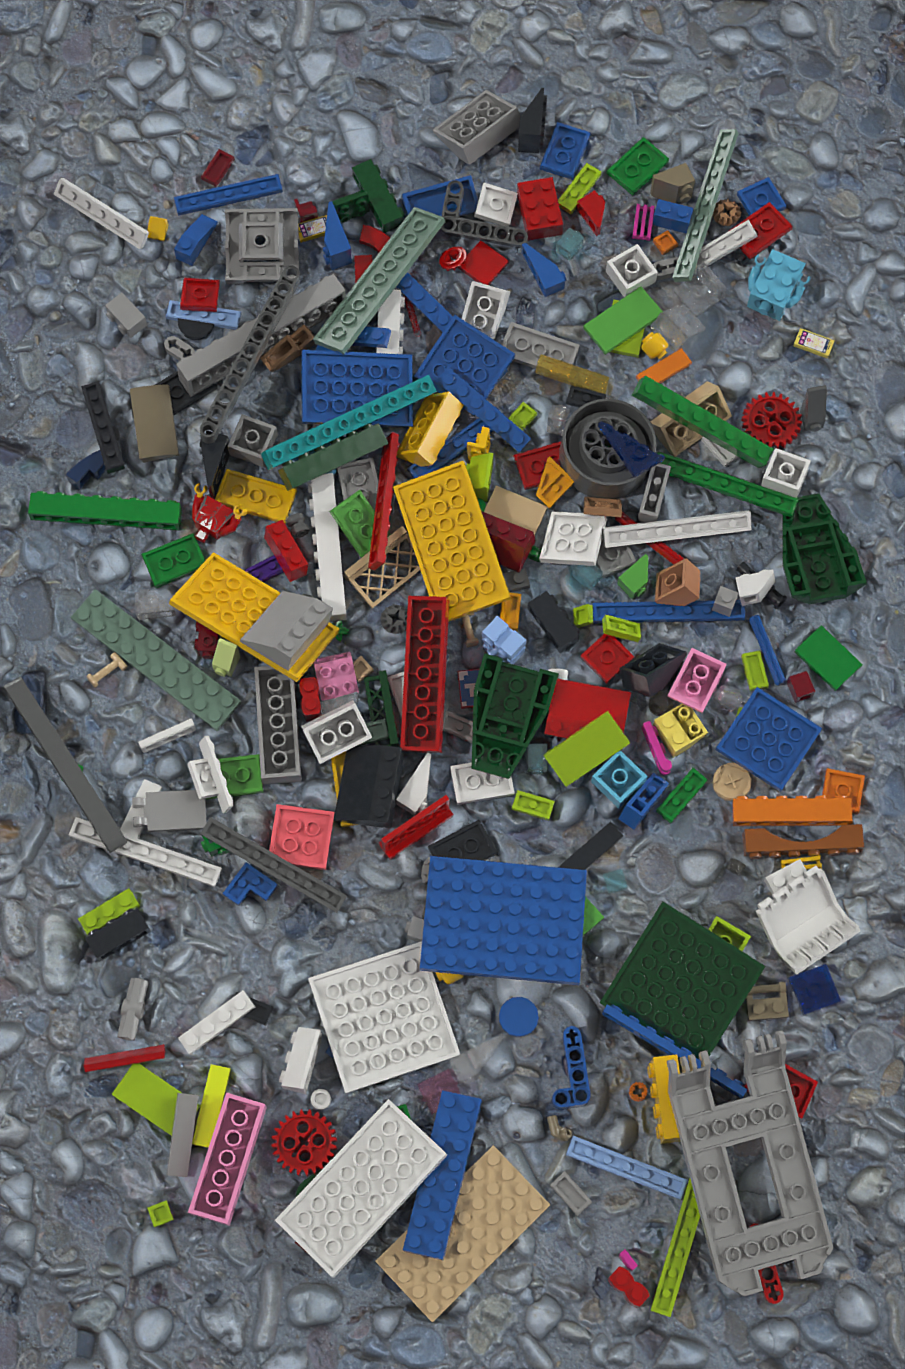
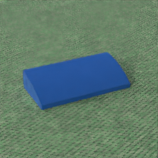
(433, 197)

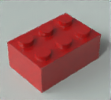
(539, 208)

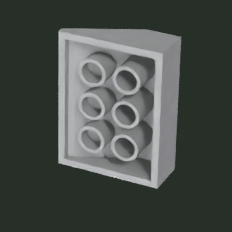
(478, 126)
(288, 628)

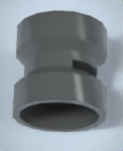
(297, 525)

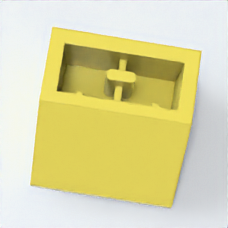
(679, 729)

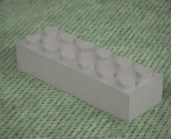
(277, 726)

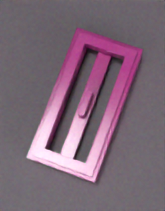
(645, 209)

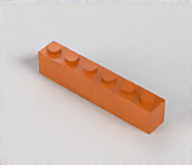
(792, 811)

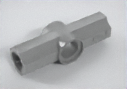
(132, 1009)

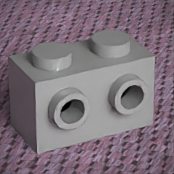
(126, 315)

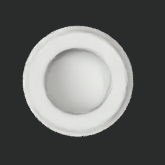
(320, 1099)

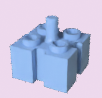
(503, 641)

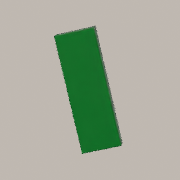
(681, 795)

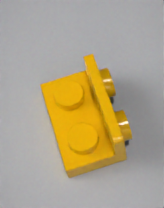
(482, 444)

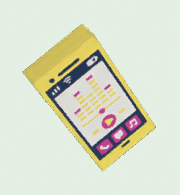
(813, 343)

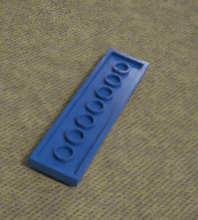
(440, 1191)

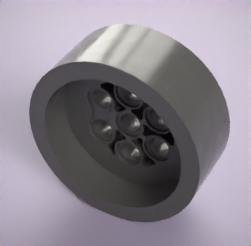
(600, 477)

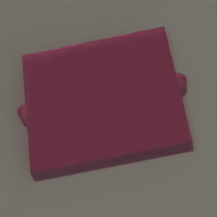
(432, 1089)

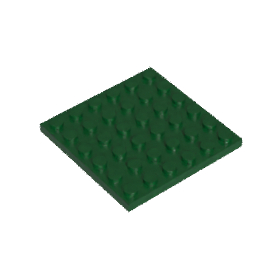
(683, 981)

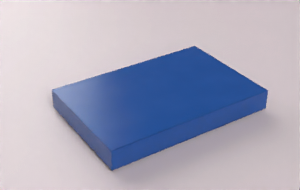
(565, 151)

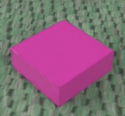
(627, 1260)

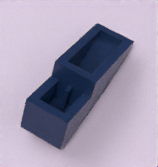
(85, 469)

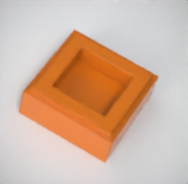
(665, 242)

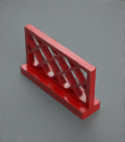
(416, 827)

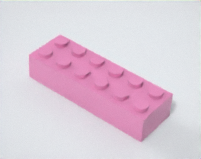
(227, 1159)

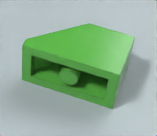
(635, 579)

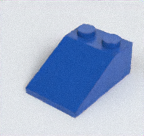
(337, 248)

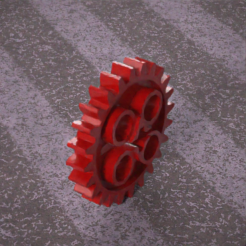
(780, 408)
(289, 1131)

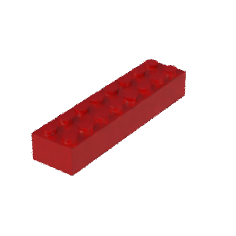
(424, 674)

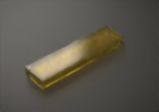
(571, 374)

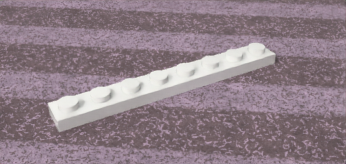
(676, 529)
(152, 855)

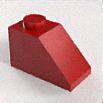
(592, 210)

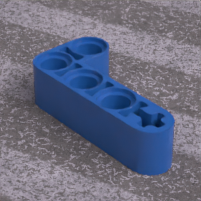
(573, 1066)

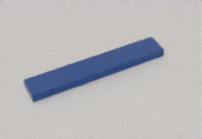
(228, 194)
(452, 449)

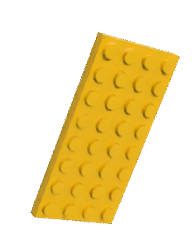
(452, 540)
(231, 602)

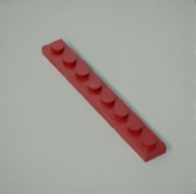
(383, 502)

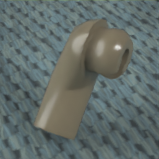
(558, 1131)

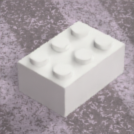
(336, 731)

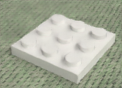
(573, 538)

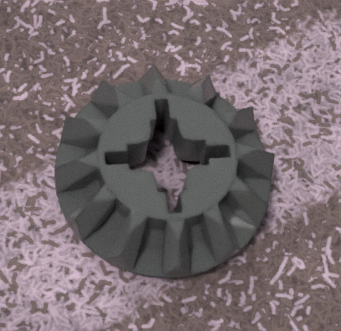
(387, 621)

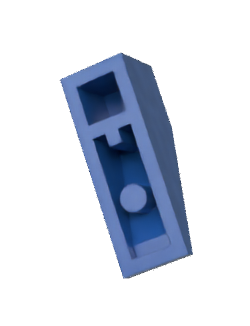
(194, 239)
(544, 271)
(643, 801)

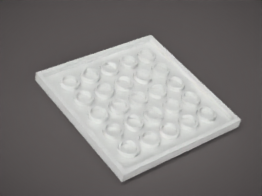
(383, 1018)

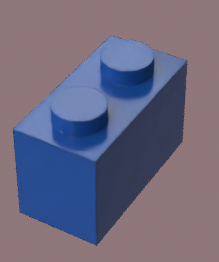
(672, 216)

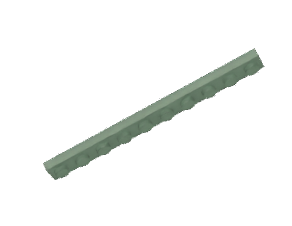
(705, 205)

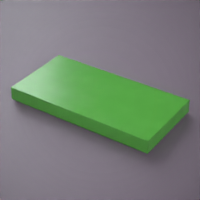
(622, 320)

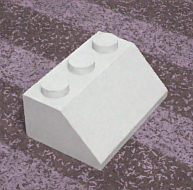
(301, 1060)

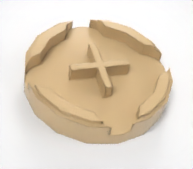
(731, 781)

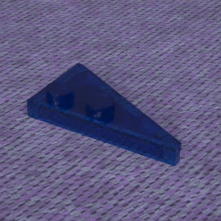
(633, 454)

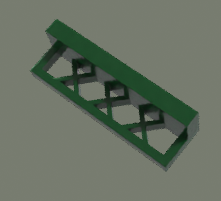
(386, 698)

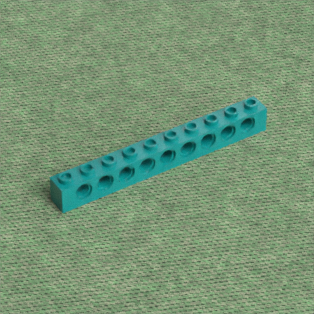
(348, 422)

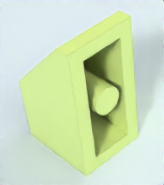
(225, 658)

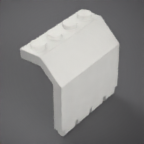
(805, 920)

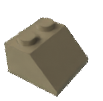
(673, 184)

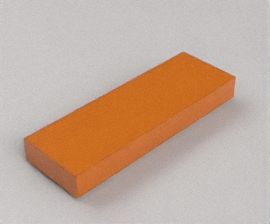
(667, 367)

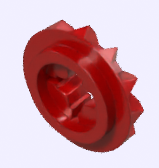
(455, 252)

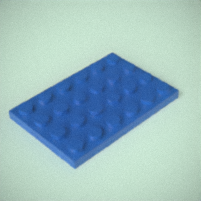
(341, 383)

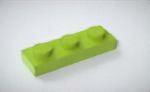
(579, 188)
(109, 910)

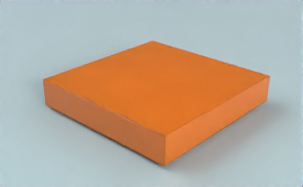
(845, 784)

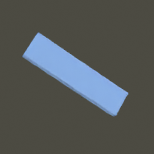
(222, 318)

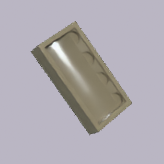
(154, 422)

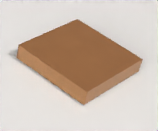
(602, 506)

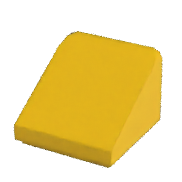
(157, 228)

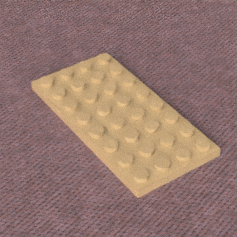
(489, 1216)

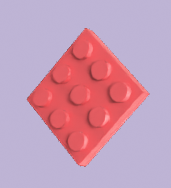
(302, 836)

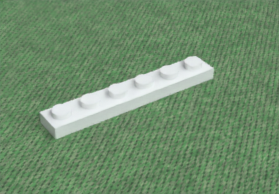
(101, 213)

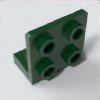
(352, 206)

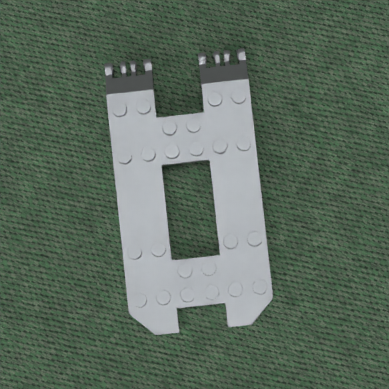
(706, 1133)

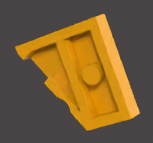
(553, 483)

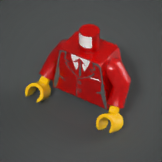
(213, 517)

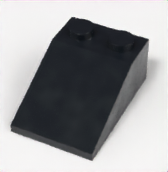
(215, 461)
(652, 669)

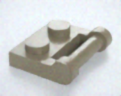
(770, 1007)

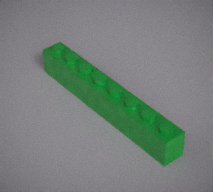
(702, 422)
(105, 511)

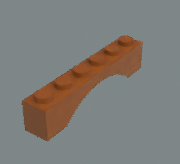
(763, 843)

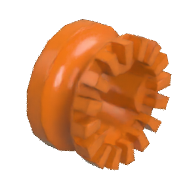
(635, 1097)

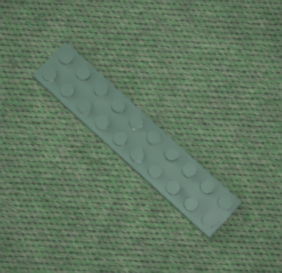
(379, 280)
(156, 660)

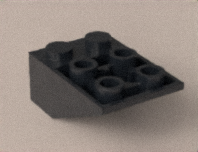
(533, 125)

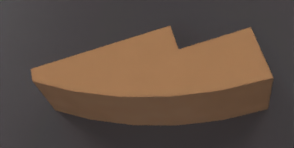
(288, 348)

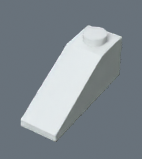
(414, 794)

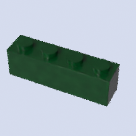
(380, 199)

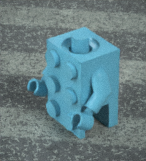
(776, 285)

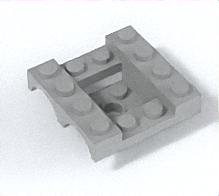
(282, 244)

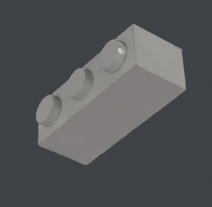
(654, 493)

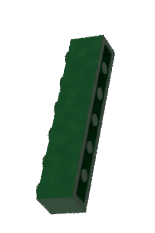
(333, 456)

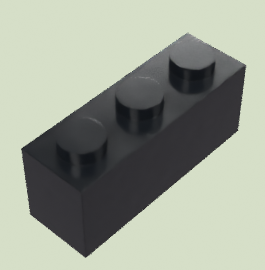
(553, 621)
(117, 934)

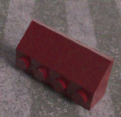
(509, 542)

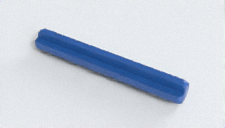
(767, 650)

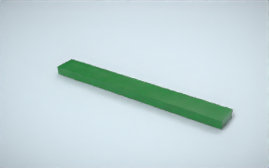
(730, 485)

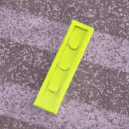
(211, 1105)

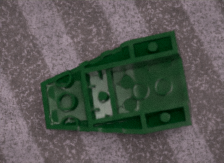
(818, 555)
(507, 713)

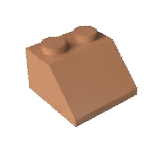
(678, 584)

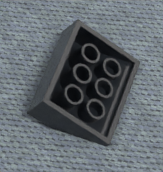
(369, 785)

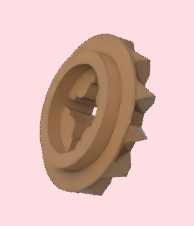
(724, 219)

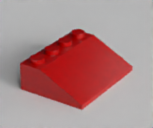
(580, 703)

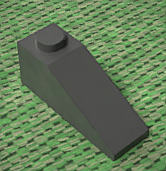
(814, 408)

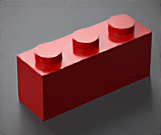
(286, 550)

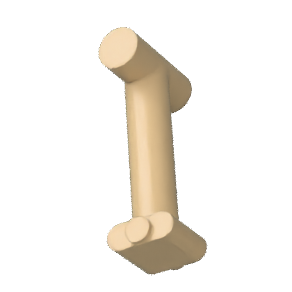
(471, 640)
(117, 662)

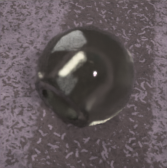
(661, 703)

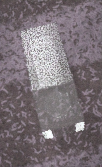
(470, 1063)

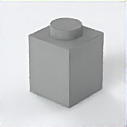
(725, 601)
(415, 929)

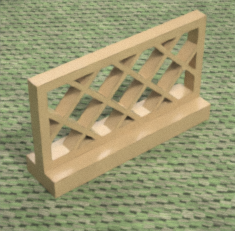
(362, 565)

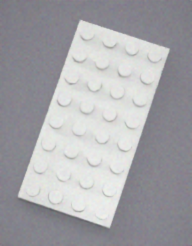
(361, 1188)

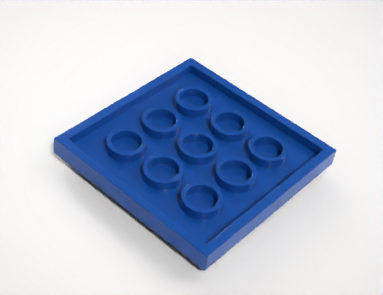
(470, 355)
(768, 739)

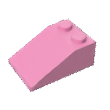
(697, 680)

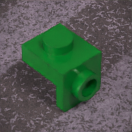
(213, 848)

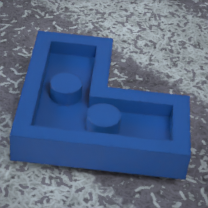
(249, 880)

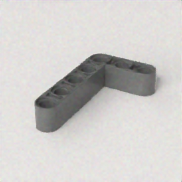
(476, 226)

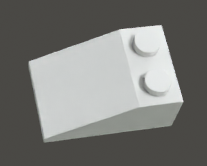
(485, 307)

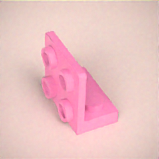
(335, 675)

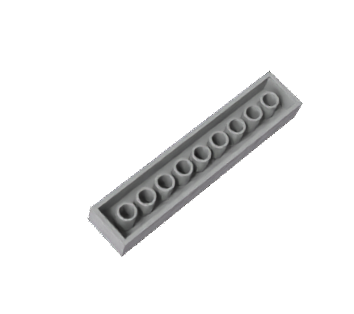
(215, 361)

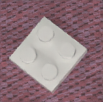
(495, 204)

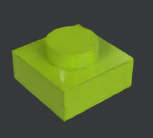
(583, 615)
(160, 1214)

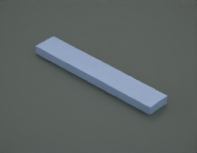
(626, 1167)

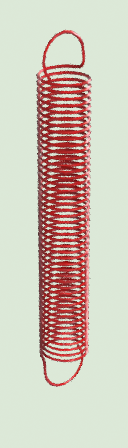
(416, 322)

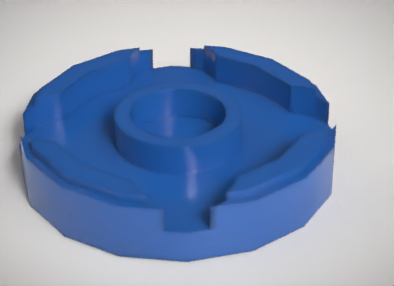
(518, 1016)

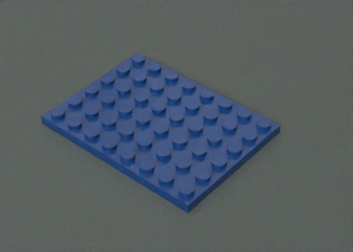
(504, 920)

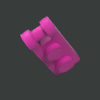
(656, 748)

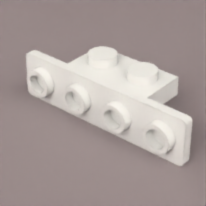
(208, 776)

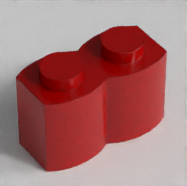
(310, 698)
(624, 1283)

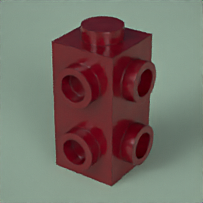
(206, 641)

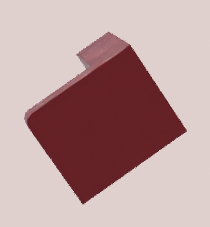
(306, 211)
(800, 686)

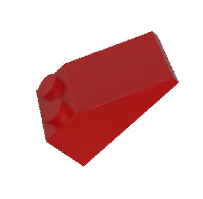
(801, 1087)

